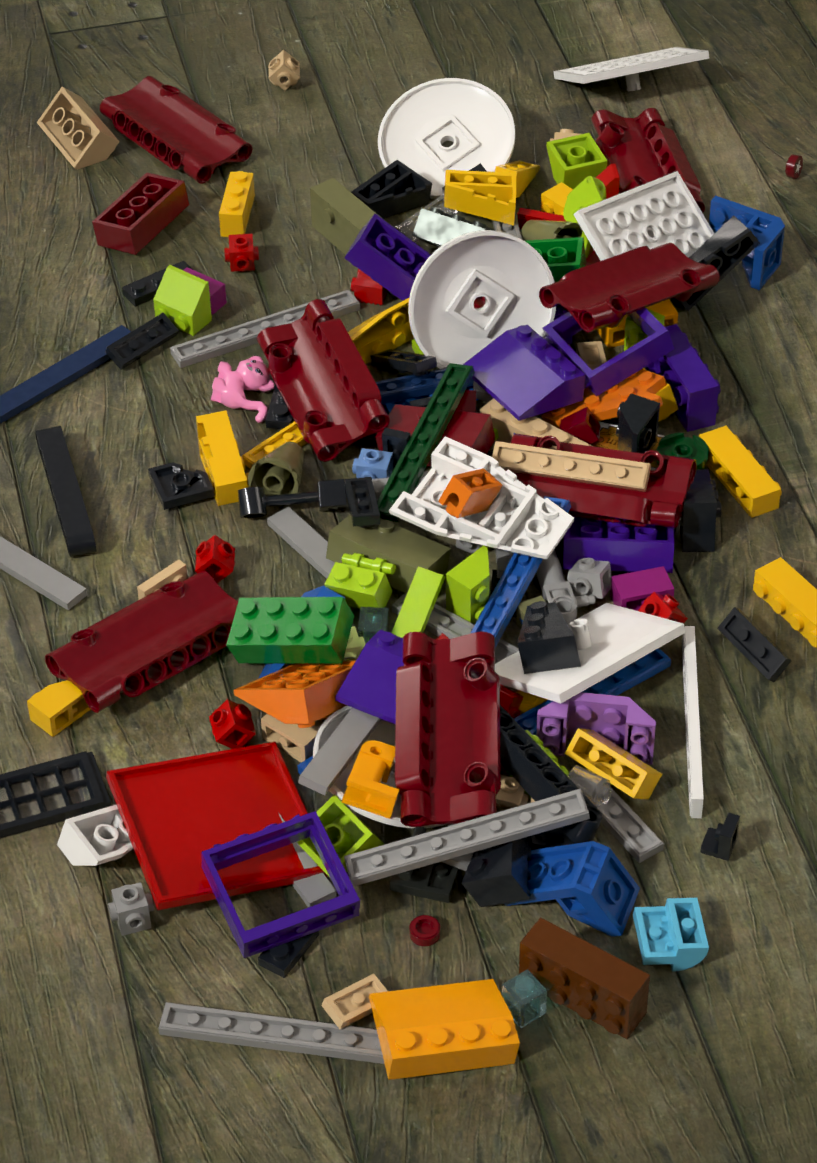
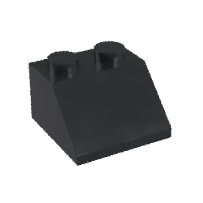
(637, 424)

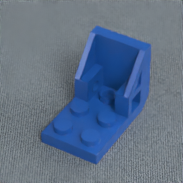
(768, 230)
(585, 883)

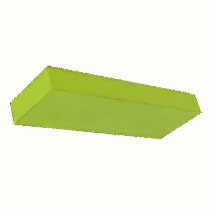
(418, 602)

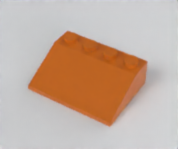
(298, 692)

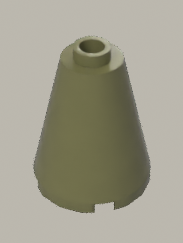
(550, 229)
(279, 470)

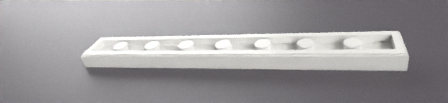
(692, 723)

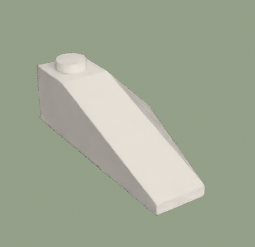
(95, 837)

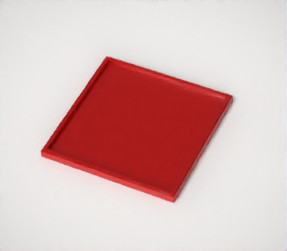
(203, 801)

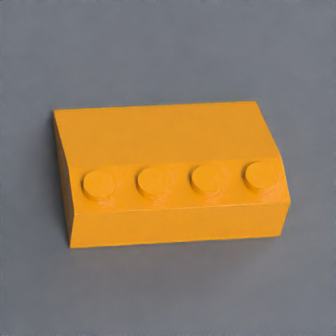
(444, 1028)

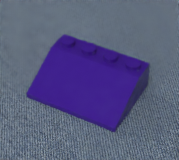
(527, 374)
(623, 545)
(373, 677)

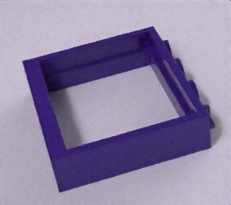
(621, 366)
(298, 923)

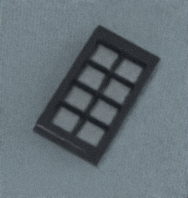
(50, 793)

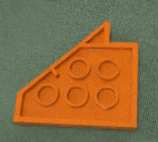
(606, 404)

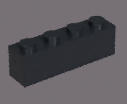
(724, 252)

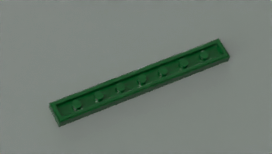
(425, 437)

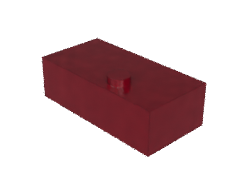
(140, 213)
(464, 427)

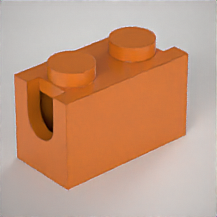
(470, 493)

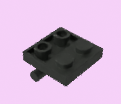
(429, 882)

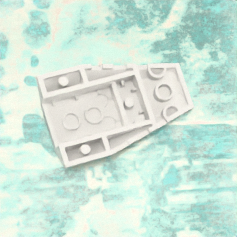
(515, 521)

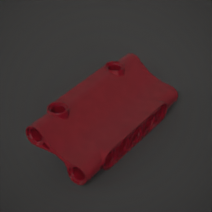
(175, 129)
(643, 150)
(627, 283)
(323, 380)
(657, 506)
(156, 633)
(447, 729)

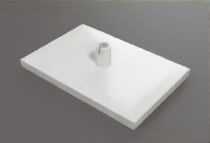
(631, 66)
(646, 216)
(605, 644)

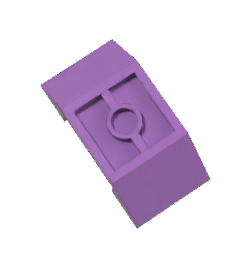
(609, 715)

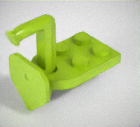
(585, 194)

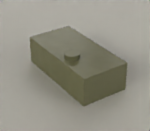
(338, 213)
(391, 543)

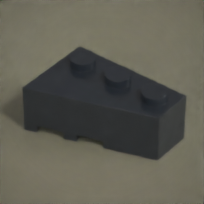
(394, 190)
(700, 514)
(546, 640)
(500, 873)

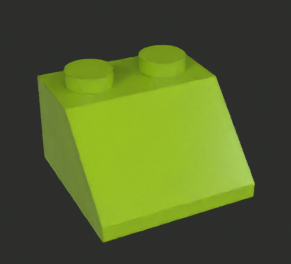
(575, 159)
(183, 300)
(469, 586)
(344, 830)

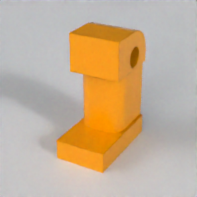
(364, 782)

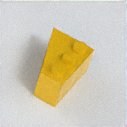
(482, 194)
(221, 456)

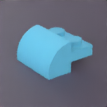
(671, 933)

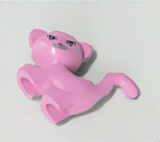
(249, 376)

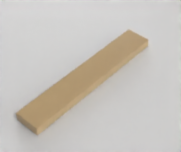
(572, 466)

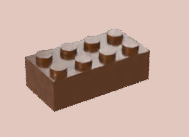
(585, 978)

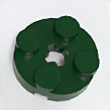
(690, 448)

